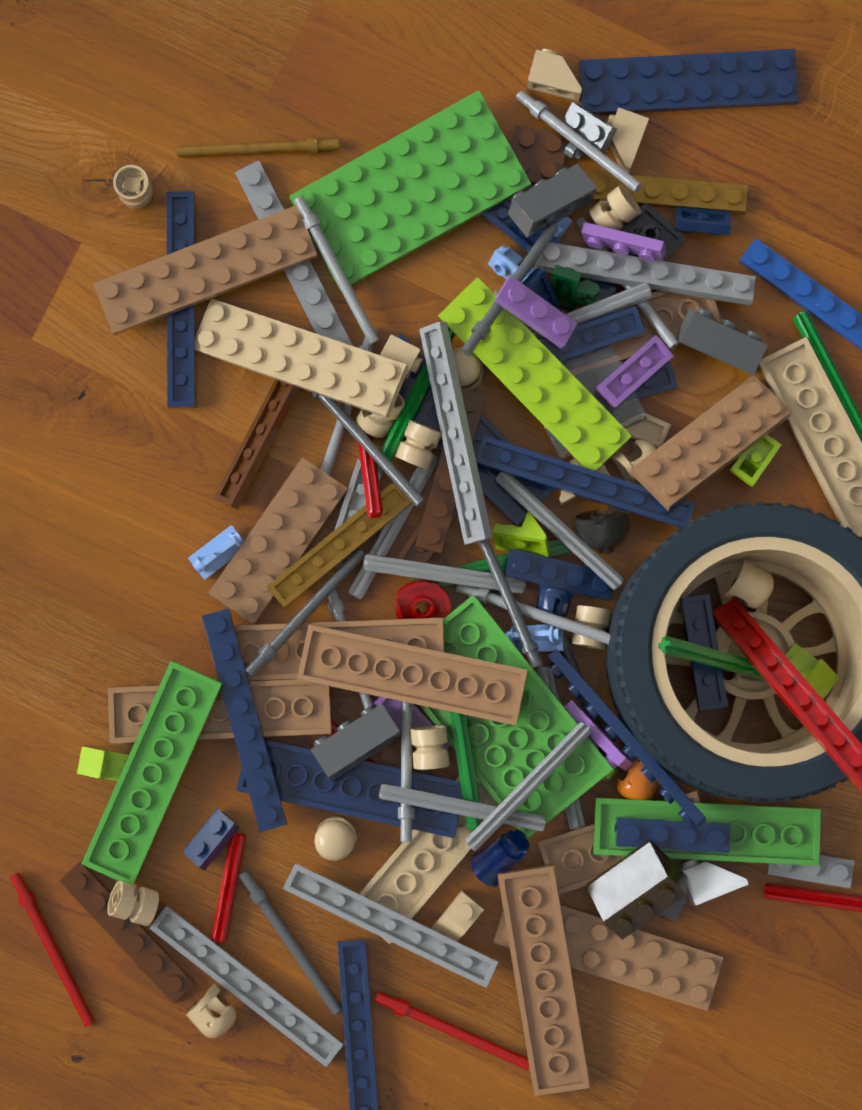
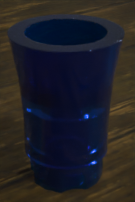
(500, 857)

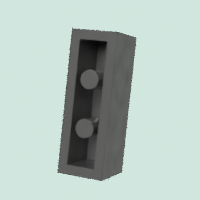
(551, 200)
(722, 340)
(355, 741)

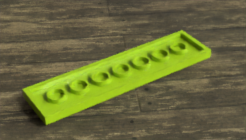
(537, 378)

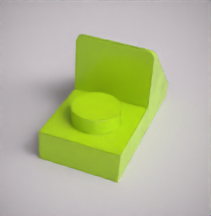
(755, 460)
(527, 538)
(815, 671)
(101, 763)

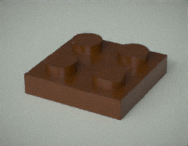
(539, 152)

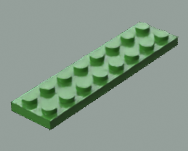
(152, 772)
(756, 832)

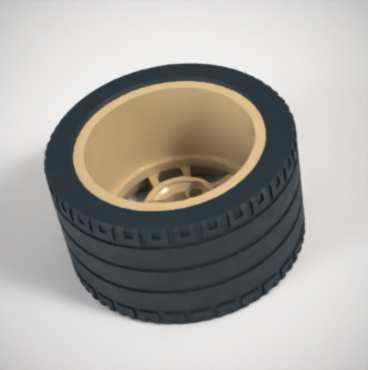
(786, 543)

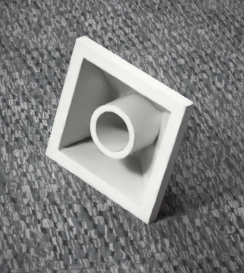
(709, 881)

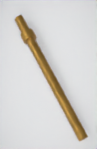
(311, 145)

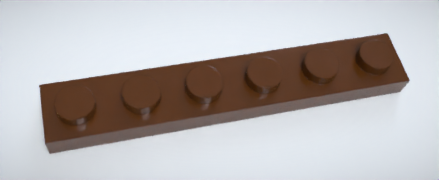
(256, 444)
(441, 497)
(129, 936)

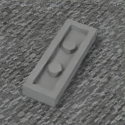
(830, 871)

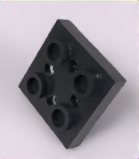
(651, 220)

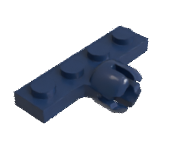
(555, 580)

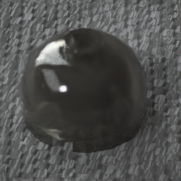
(603, 529)

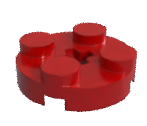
(422, 590)

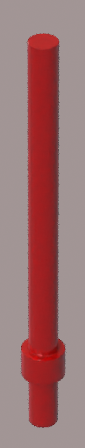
(27, 900)
(403, 1008)

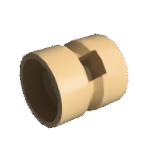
(133, 186)
(616, 209)
(378, 425)
(418, 444)
(593, 617)
(430, 749)
(136, 904)

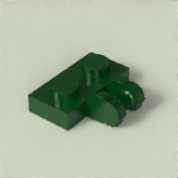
(570, 290)

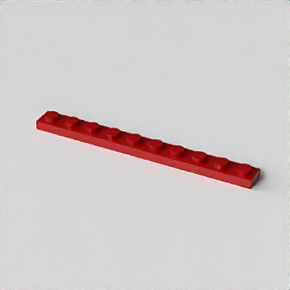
(792, 689)

